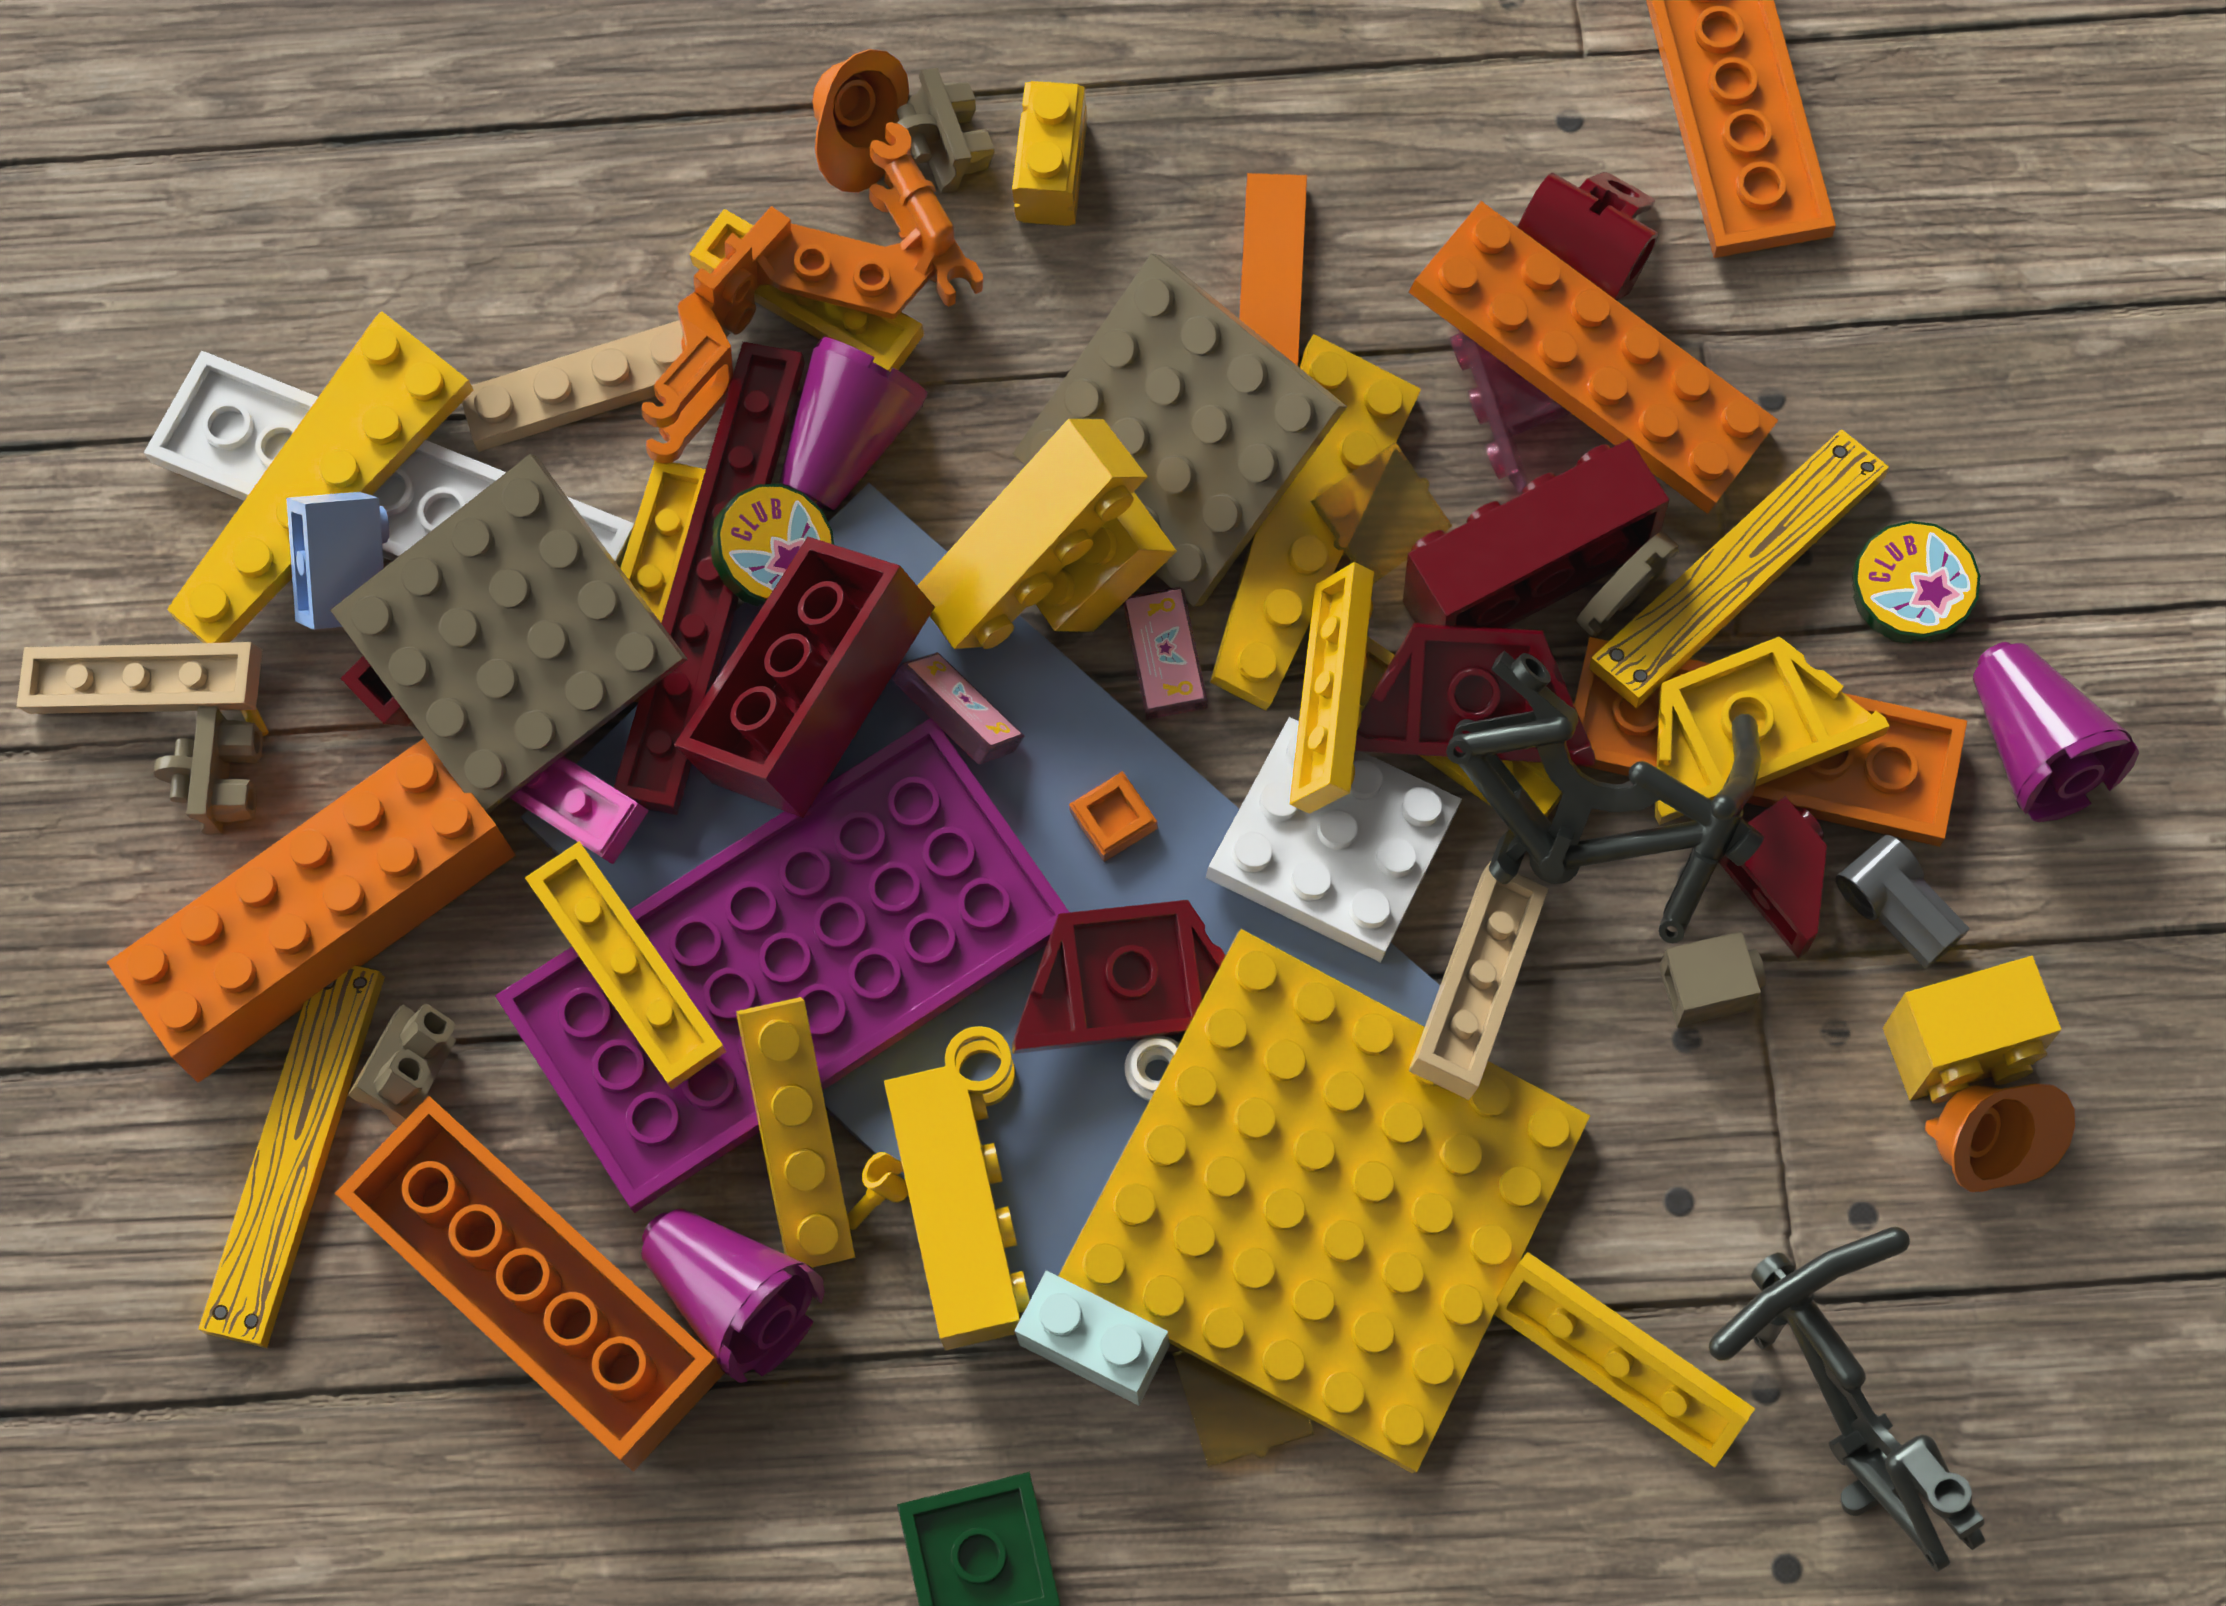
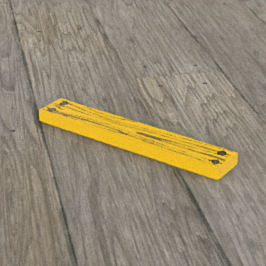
(1738, 568)
(290, 1159)

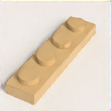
(570, 387)
(139, 678)
(1478, 983)

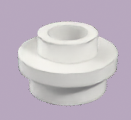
(1140, 1056)

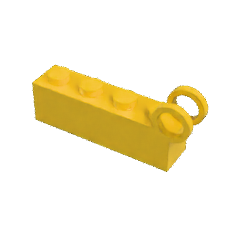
(952, 1193)

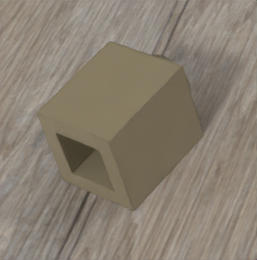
(1712, 978)

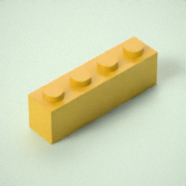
(1031, 533)

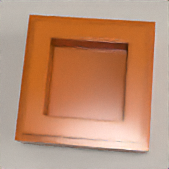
(1113, 816)

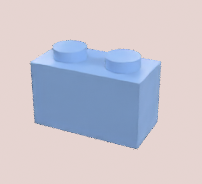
(333, 551)

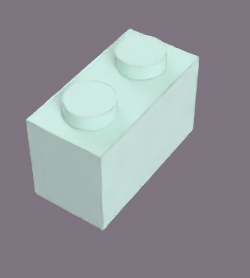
(1092, 1337)

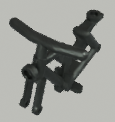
(1556, 847)
(1884, 1468)

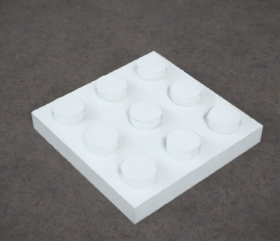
(1344, 865)

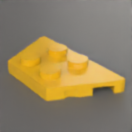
(1796, 709)

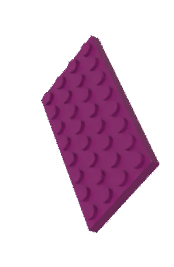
(867, 908)

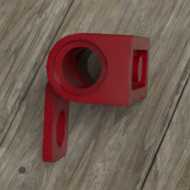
(1593, 228)

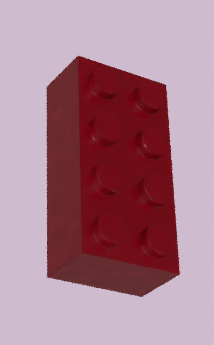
(1537, 545)
(805, 676)

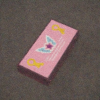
(1165, 653)
(958, 708)

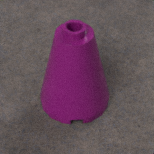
(845, 421)
(2048, 733)
(732, 1290)

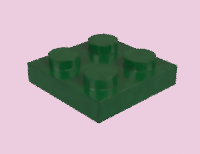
(980, 1546)

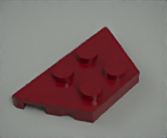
(1447, 677)
(1118, 977)

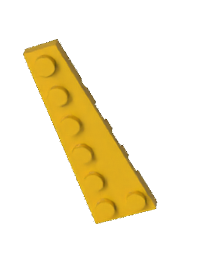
(350, 440)
(1293, 543)

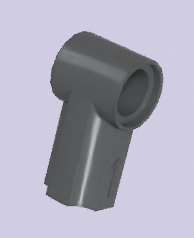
(1890, 887)

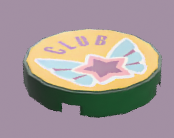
(760, 537)
(1915, 582)

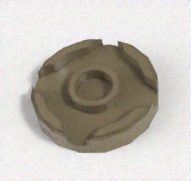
(1628, 583)

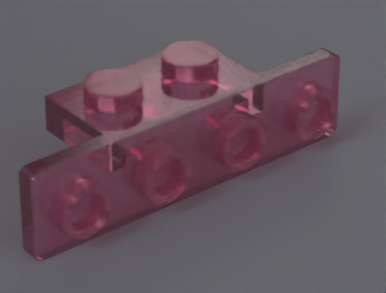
(1506, 403)

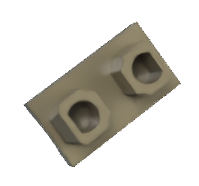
(935, 131)
(202, 769)
(405, 1062)

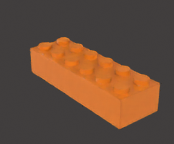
(309, 910)
(531, 1283)

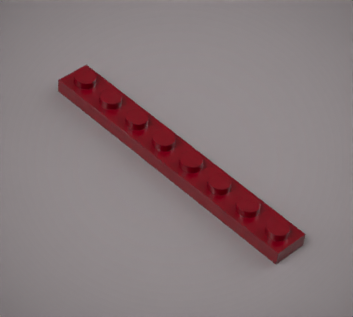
(699, 602)

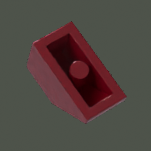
(1785, 873)

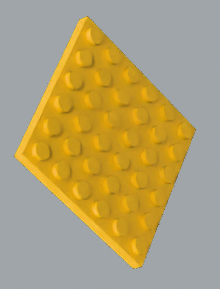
(1321, 1204)

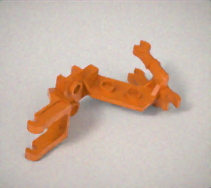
(809, 266)

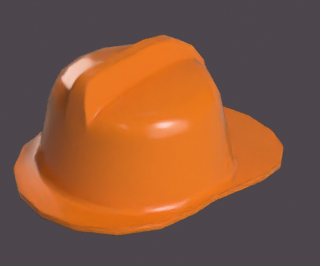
(852, 110)
(2003, 1134)

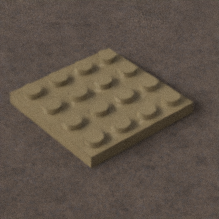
(1202, 412)
(508, 634)

